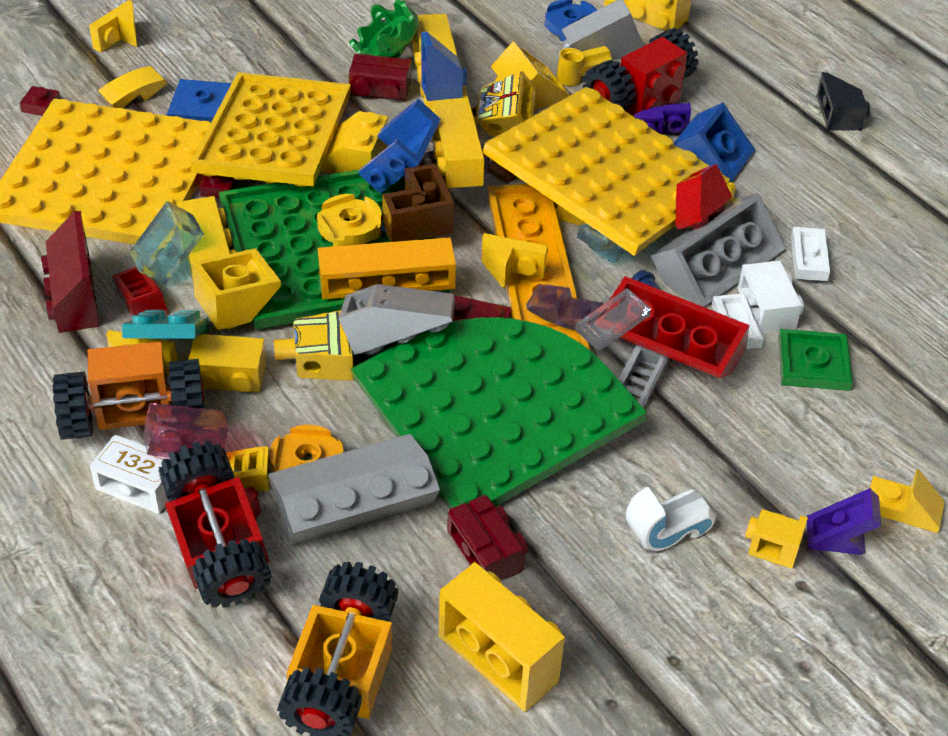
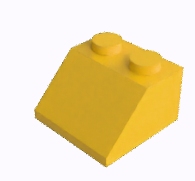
(548, 87)
(355, 143)
(234, 287)

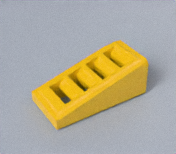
(254, 466)

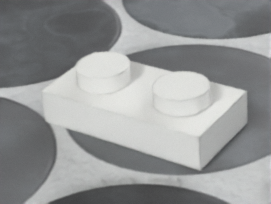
(810, 254)

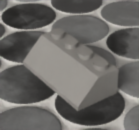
(712, 256)
(353, 488)

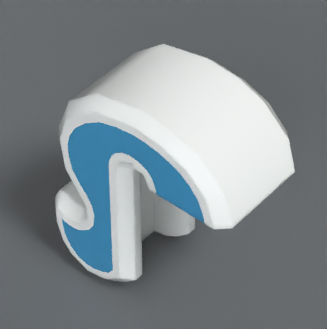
(669, 521)

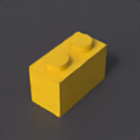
(230, 362)

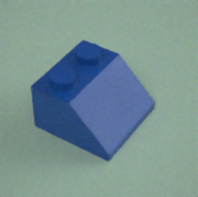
(717, 140)

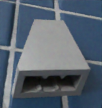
(606, 27)

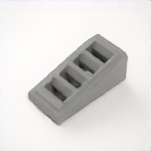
(647, 358)

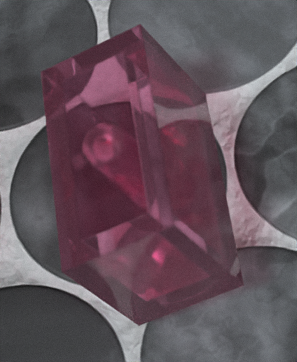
(175, 426)

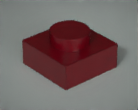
(38, 100)
(213, 185)

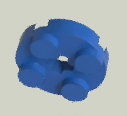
(563, 13)

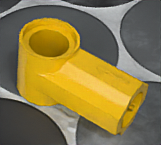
(575, 63)

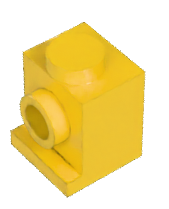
(775, 537)

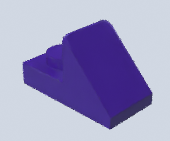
(844, 523)

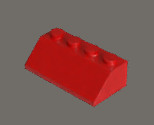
(687, 331)

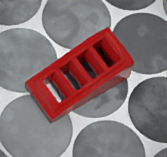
(140, 294)

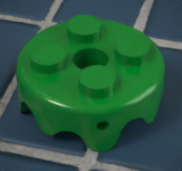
(389, 35)

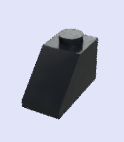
(841, 104)

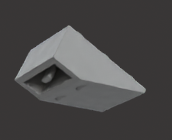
(392, 314)

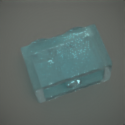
(166, 243)

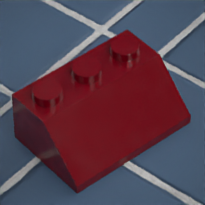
(70, 277)

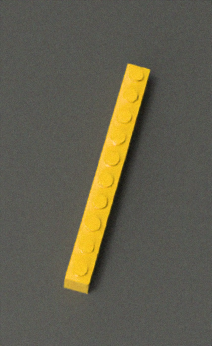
(456, 137)

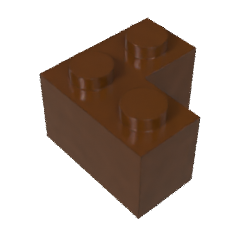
(421, 209)

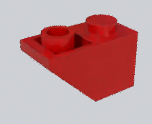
(700, 197)

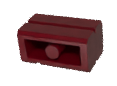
(380, 77)
(486, 538)

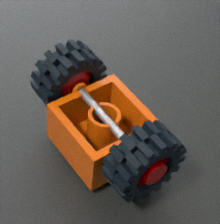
(122, 387)

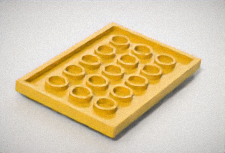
(272, 129)

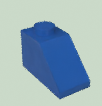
(440, 71)

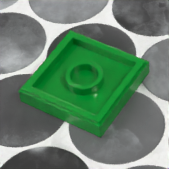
(814, 359)

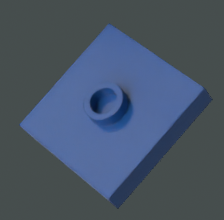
(197, 99)

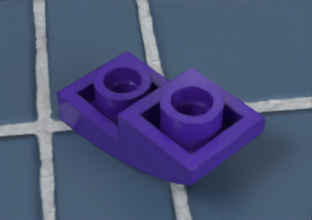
(667, 118)

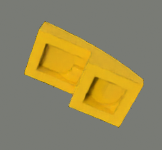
(140, 82)

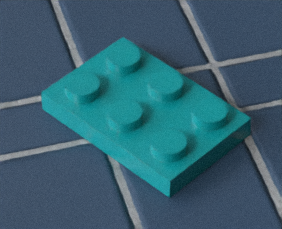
(156, 324)

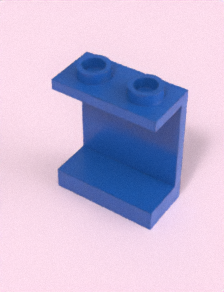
(406, 141)

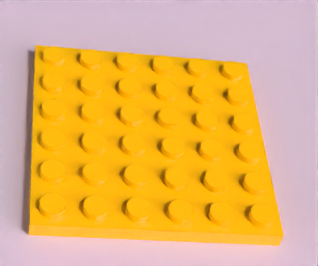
(100, 162)
(599, 166)

